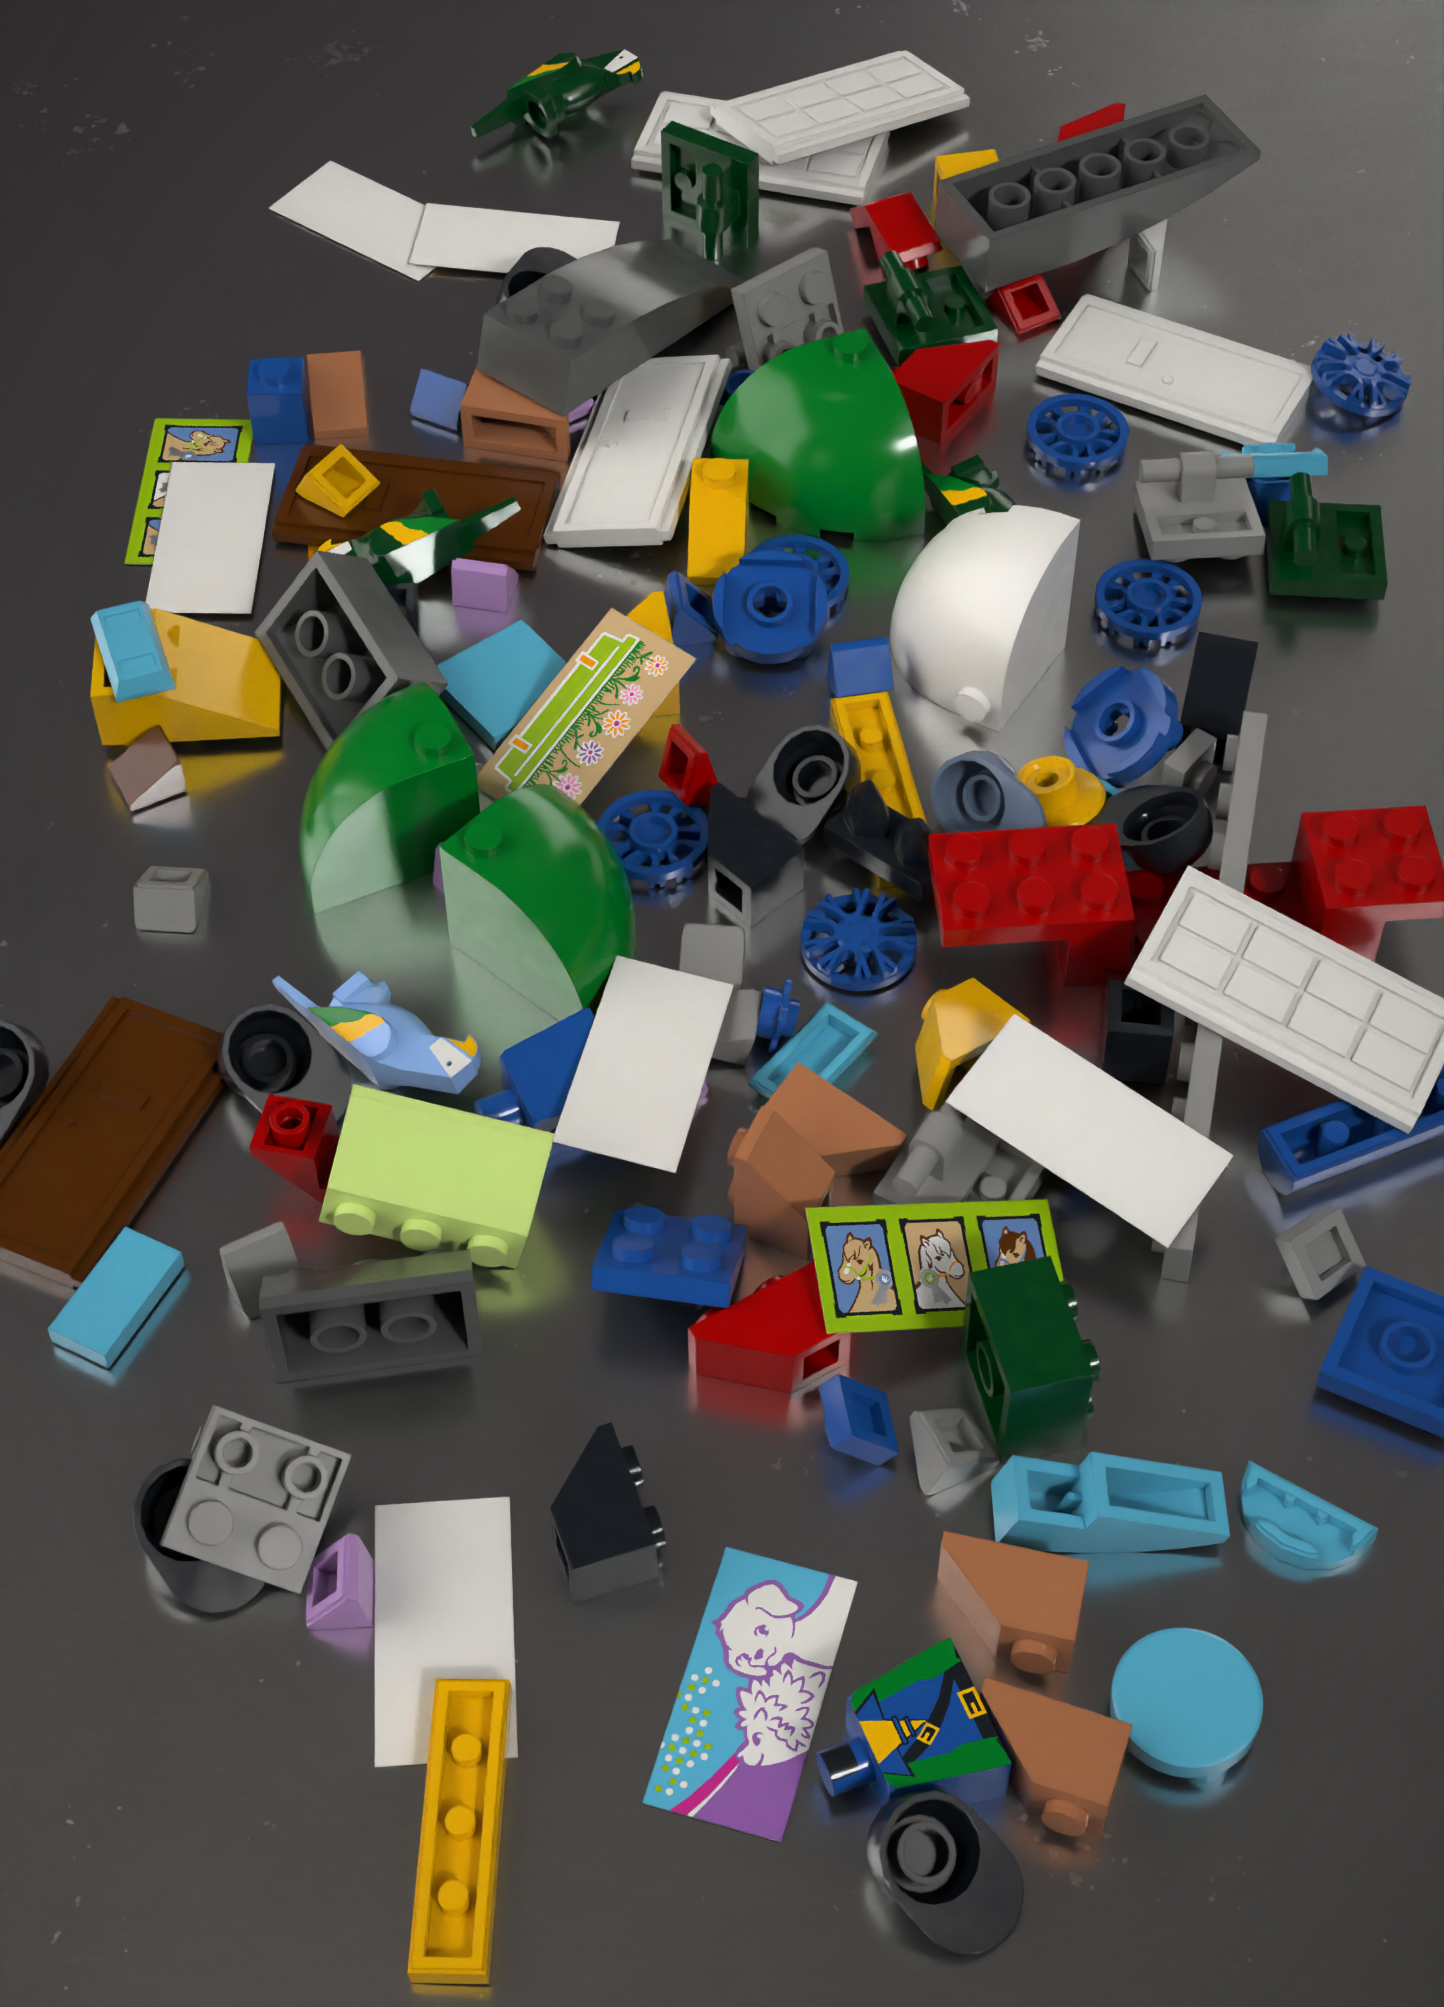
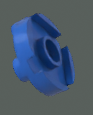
(775, 638)
(1146, 738)

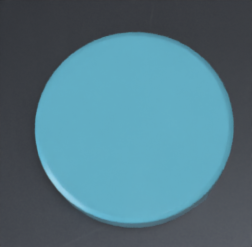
(1188, 1703)

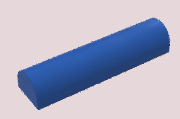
(1339, 1140)

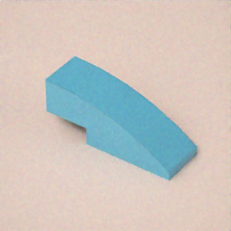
(1107, 1505)

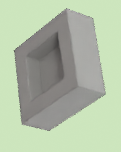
(1192, 763)
(1320, 1252)

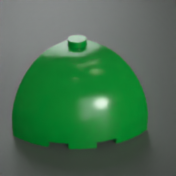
(827, 441)
(385, 798)
(539, 898)

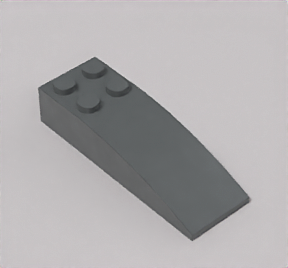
(1087, 191)
(599, 320)

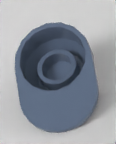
(982, 795)

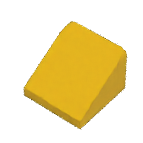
(338, 482)

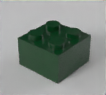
(1028, 1358)

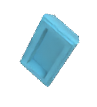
(132, 651)
(823, 1044)

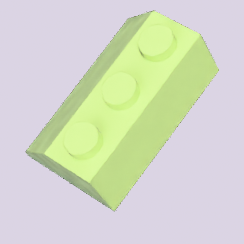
(435, 1177)

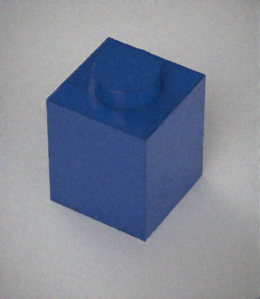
(278, 400)

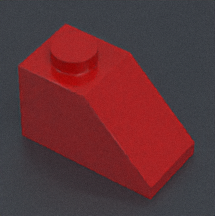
(946, 385)

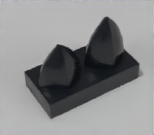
(882, 840)

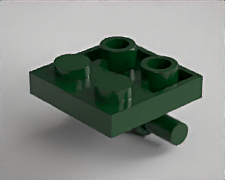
(710, 187)
(926, 308)
(1324, 546)

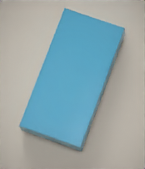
(116, 1297)

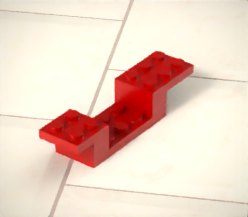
(1074, 890)

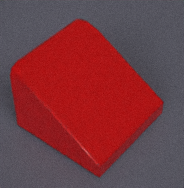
(1024, 305)
(687, 768)

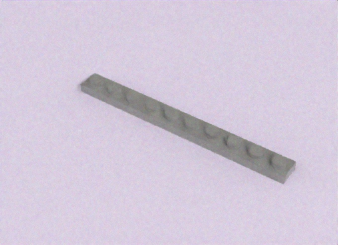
(1229, 855)

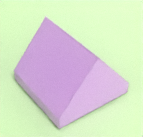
(482, 585)
(341, 1586)

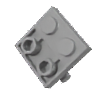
(785, 309)
(1198, 507)
(957, 1162)
(255, 1499)

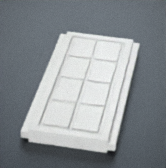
(839, 107)
(831, 175)
(1176, 372)
(639, 454)
(1294, 998)

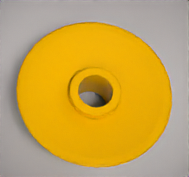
(1065, 791)

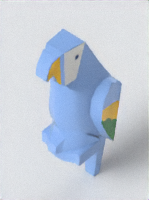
(386, 1039)

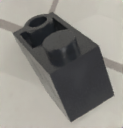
(1218, 689)
(750, 859)
(1134, 1033)
(600, 1524)

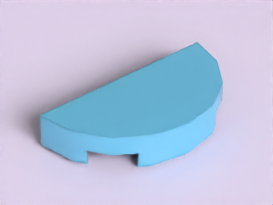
(1282, 460)
(1298, 1524)

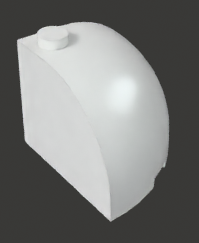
(986, 610)

